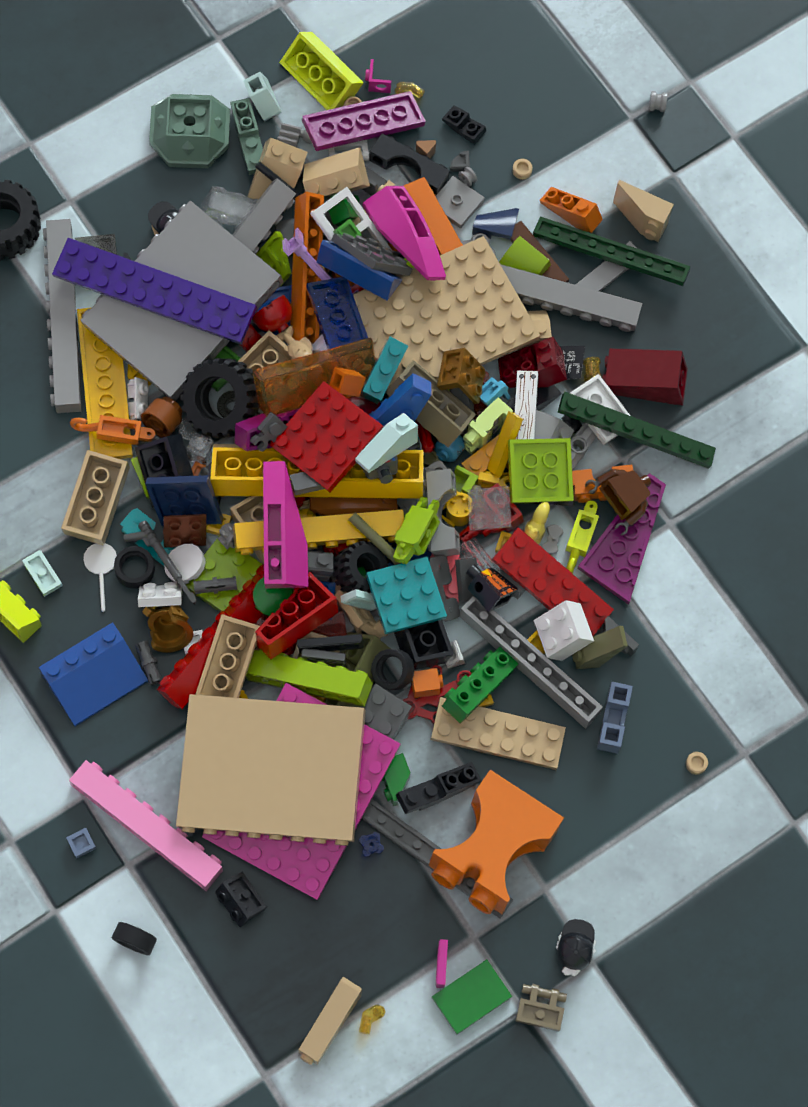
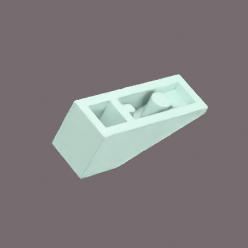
(388, 443)

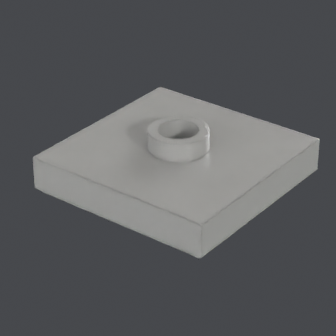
(458, 201)

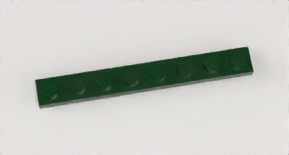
(611, 251)
(636, 430)

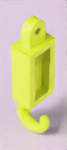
(580, 537)

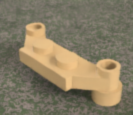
(360, 617)

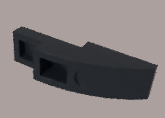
(438, 789)

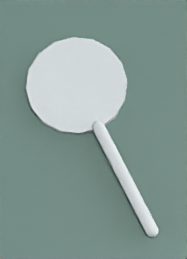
(100, 560)

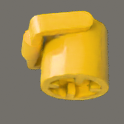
(457, 510)

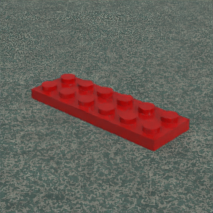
(548, 578)

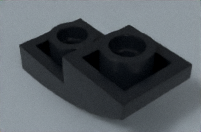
(463, 125)

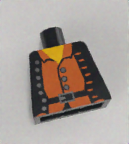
(490, 587)

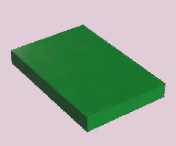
(471, 997)

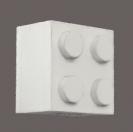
(563, 630)

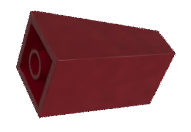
(647, 374)

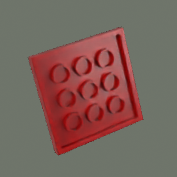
(326, 436)

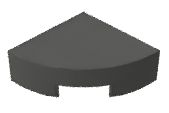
(460, 162)

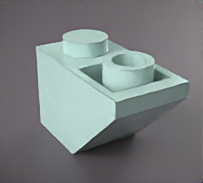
(262, 96)

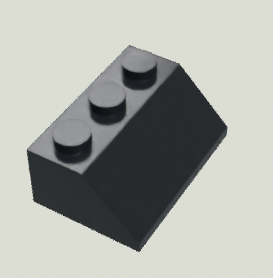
(164, 458)

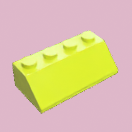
(320, 71)
(16, 615)

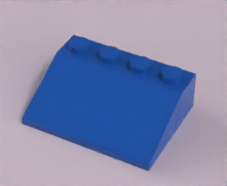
(93, 674)

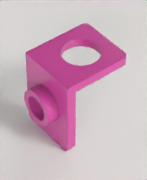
(373, 82)

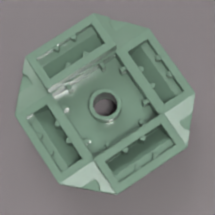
(189, 145)

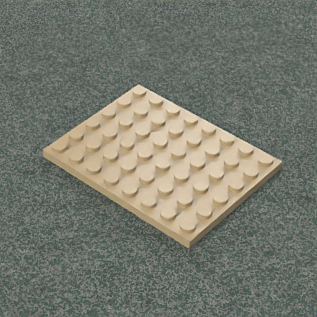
(466, 310)

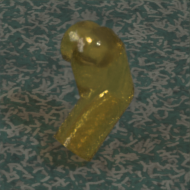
(409, 86)
(369, 1016)

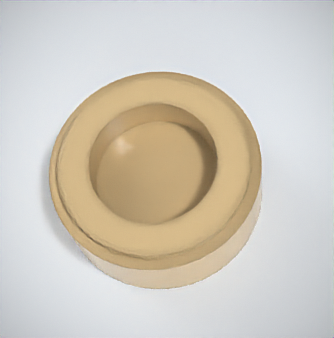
(522, 169)
(696, 763)

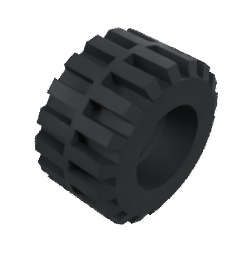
(346, 565)

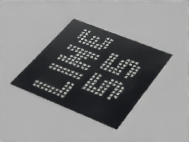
(573, 360)

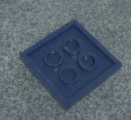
(184, 497)

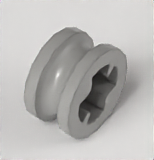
(468, 176)

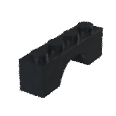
(389, 152)

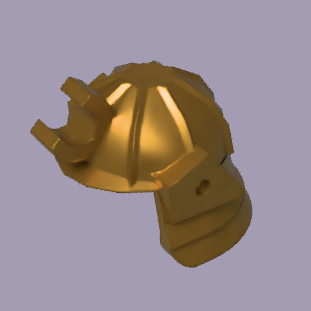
(168, 628)

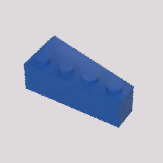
(407, 399)

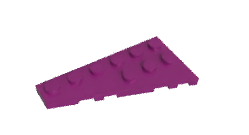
(618, 558)

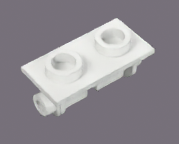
(137, 390)

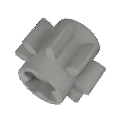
(227, 536)

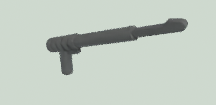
(150, 539)

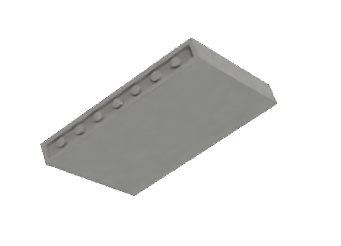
(196, 251)

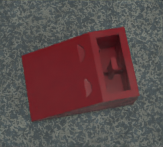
(542, 357)

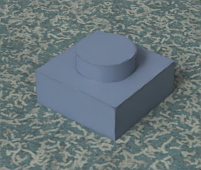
(81, 843)

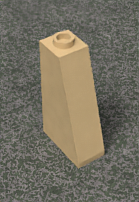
(330, 1021)

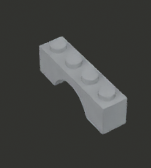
(442, 487)

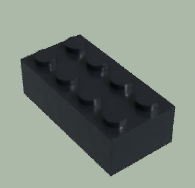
(425, 644)

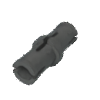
(215, 585)
(148, 662)

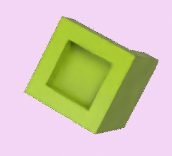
(464, 479)

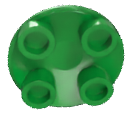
(269, 599)

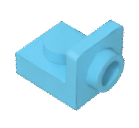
(492, 390)

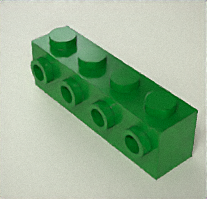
(479, 684)

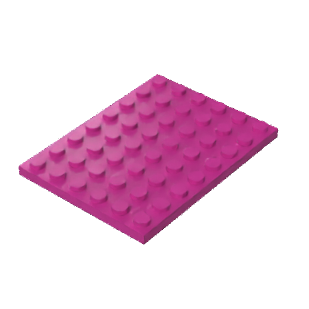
(306, 863)

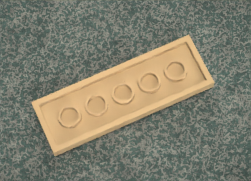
(501, 735)

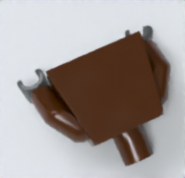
(625, 493)

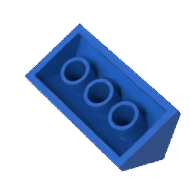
(344, 264)

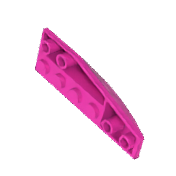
(406, 229)
(283, 531)

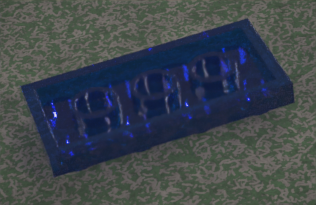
(336, 312)

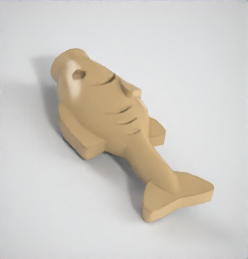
(295, 348)

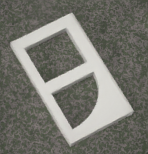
(327, 229)

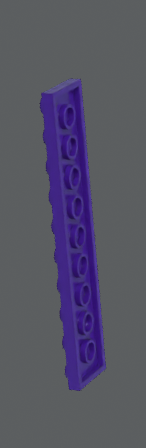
(154, 290)

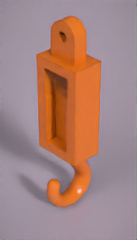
(112, 429)

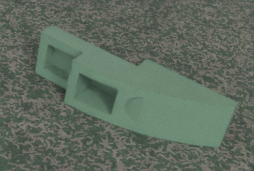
(247, 133)

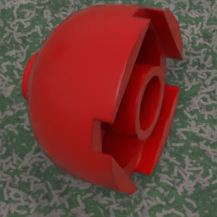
(274, 316)

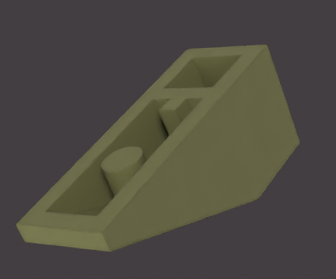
(602, 649)

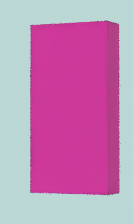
(441, 963)

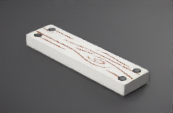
(526, 402)

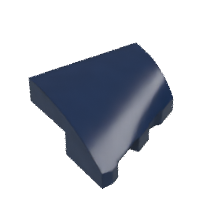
(496, 223)

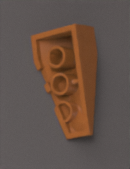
(336, 506)

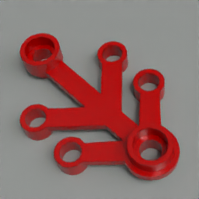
(431, 700)

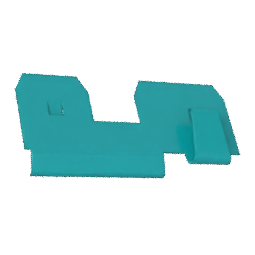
(130, 525)

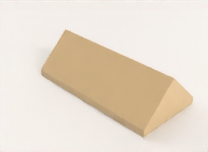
(228, 658)

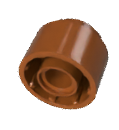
(162, 416)

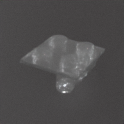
(489, 508)

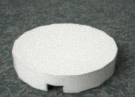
(188, 561)

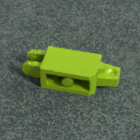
(416, 530)

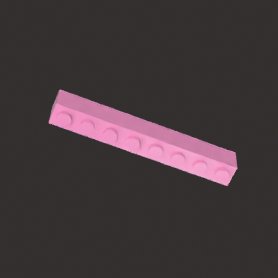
(146, 825)

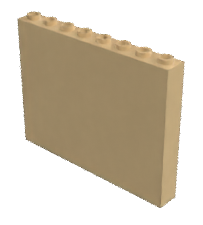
(271, 769)

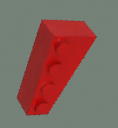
(296, 617)

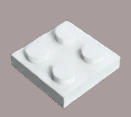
(161, 595)

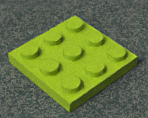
(540, 470)
(225, 564)

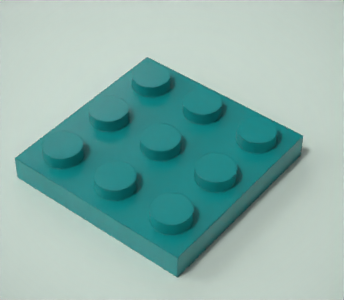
(406, 595)

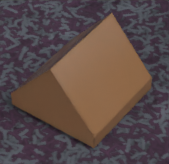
(426, 147)

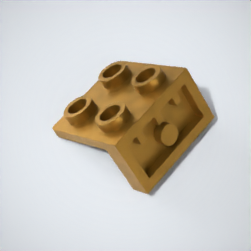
(461, 371)

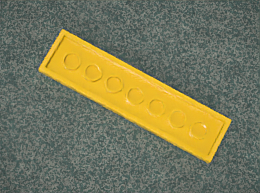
(103, 389)

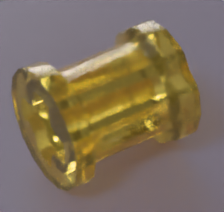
(591, 367)

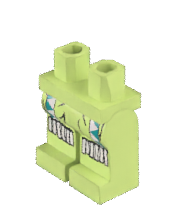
(486, 425)

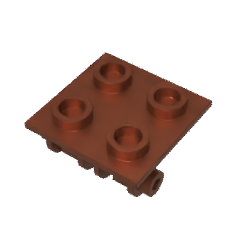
(184, 530)

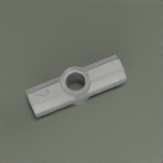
(583, 440)

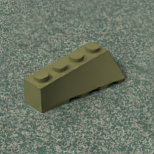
(361, 660)

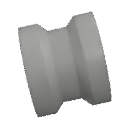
(657, 101)

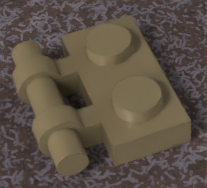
(538, 1013)

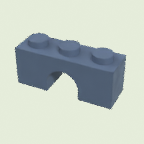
(614, 717)

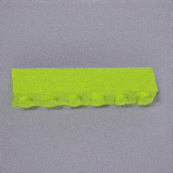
(310, 677)

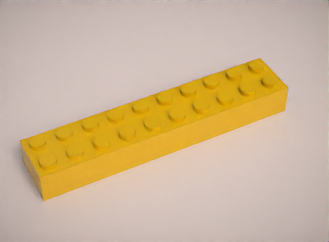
(241, 474)

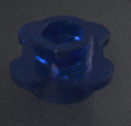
(375, 839)

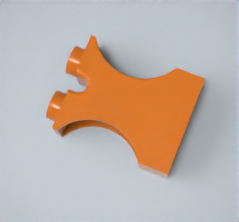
(506, 828)

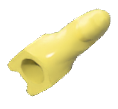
(536, 526)

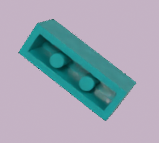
(383, 370)

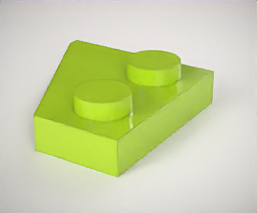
(274, 256)

